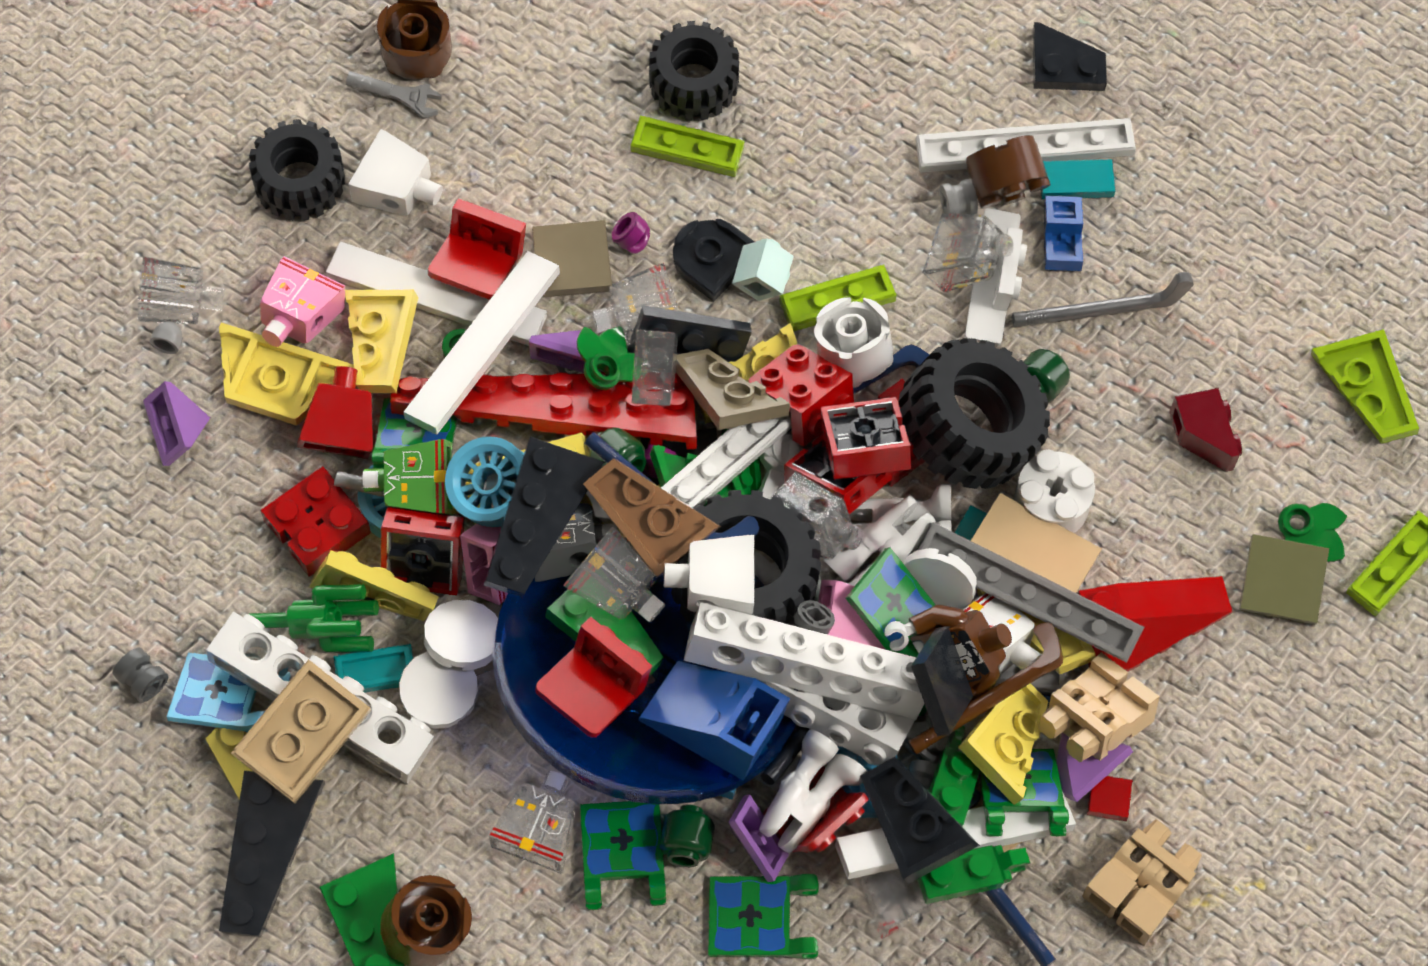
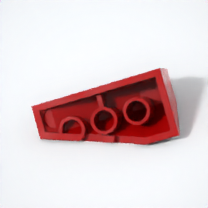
(1165, 609)

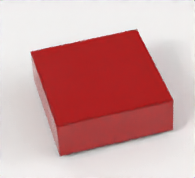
(1111, 798)

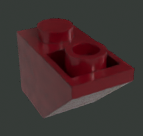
(1205, 429)

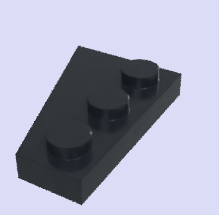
(696, 332)

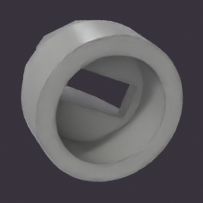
(167, 337)

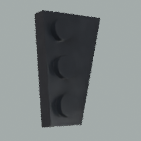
(914, 821)

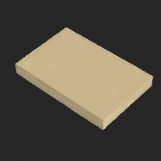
(1036, 544)
(301, 731)

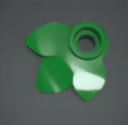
(605, 353)
(1318, 527)

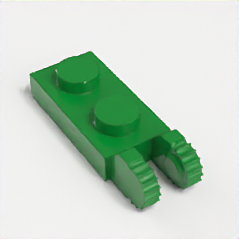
(954, 778)

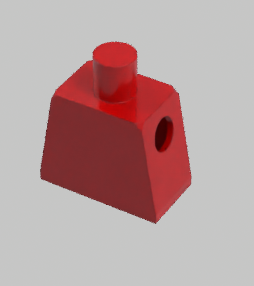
(339, 418)

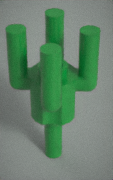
(323, 618)

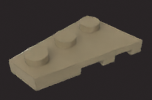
(724, 394)

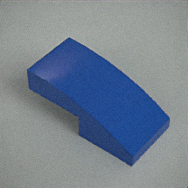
(1063, 233)

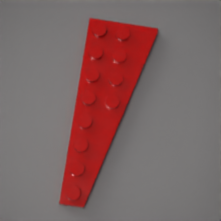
(568, 406)

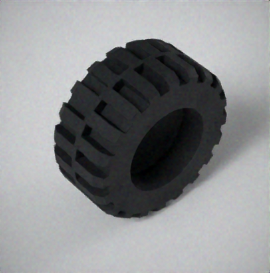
(995, 385)
(781, 538)

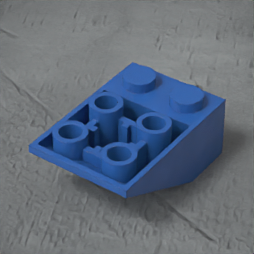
(716, 715)

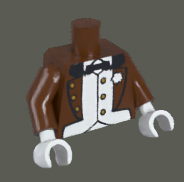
(976, 642)

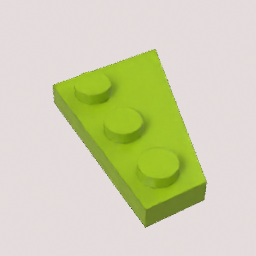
(1371, 383)

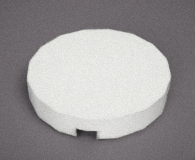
(943, 578)
(460, 634)
(436, 692)

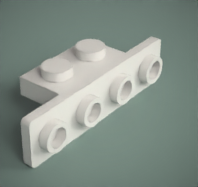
(992, 297)

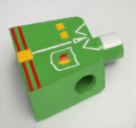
(413, 477)

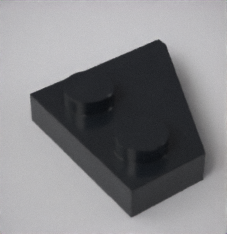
(1066, 62)

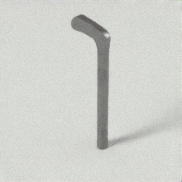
(1175, 291)

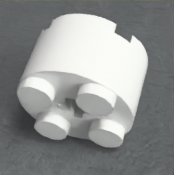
(855, 337)
(1058, 475)

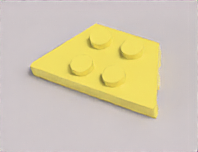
(272, 378)

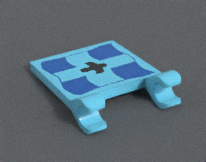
(213, 696)

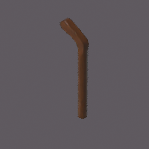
(1050, 660)

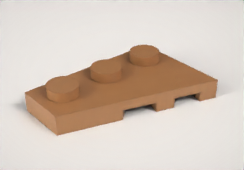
(647, 515)

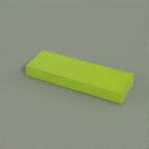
(687, 146)
(804, 305)
(1392, 566)

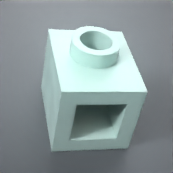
(763, 269)

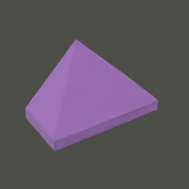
(558, 350)
(173, 421)
(1080, 777)
(761, 849)

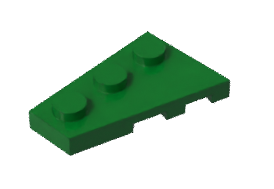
(572, 611)
(357, 909)

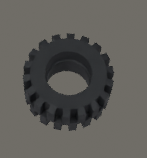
(694, 46)
(291, 145)

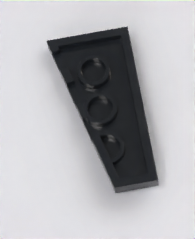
(539, 508)
(262, 852)

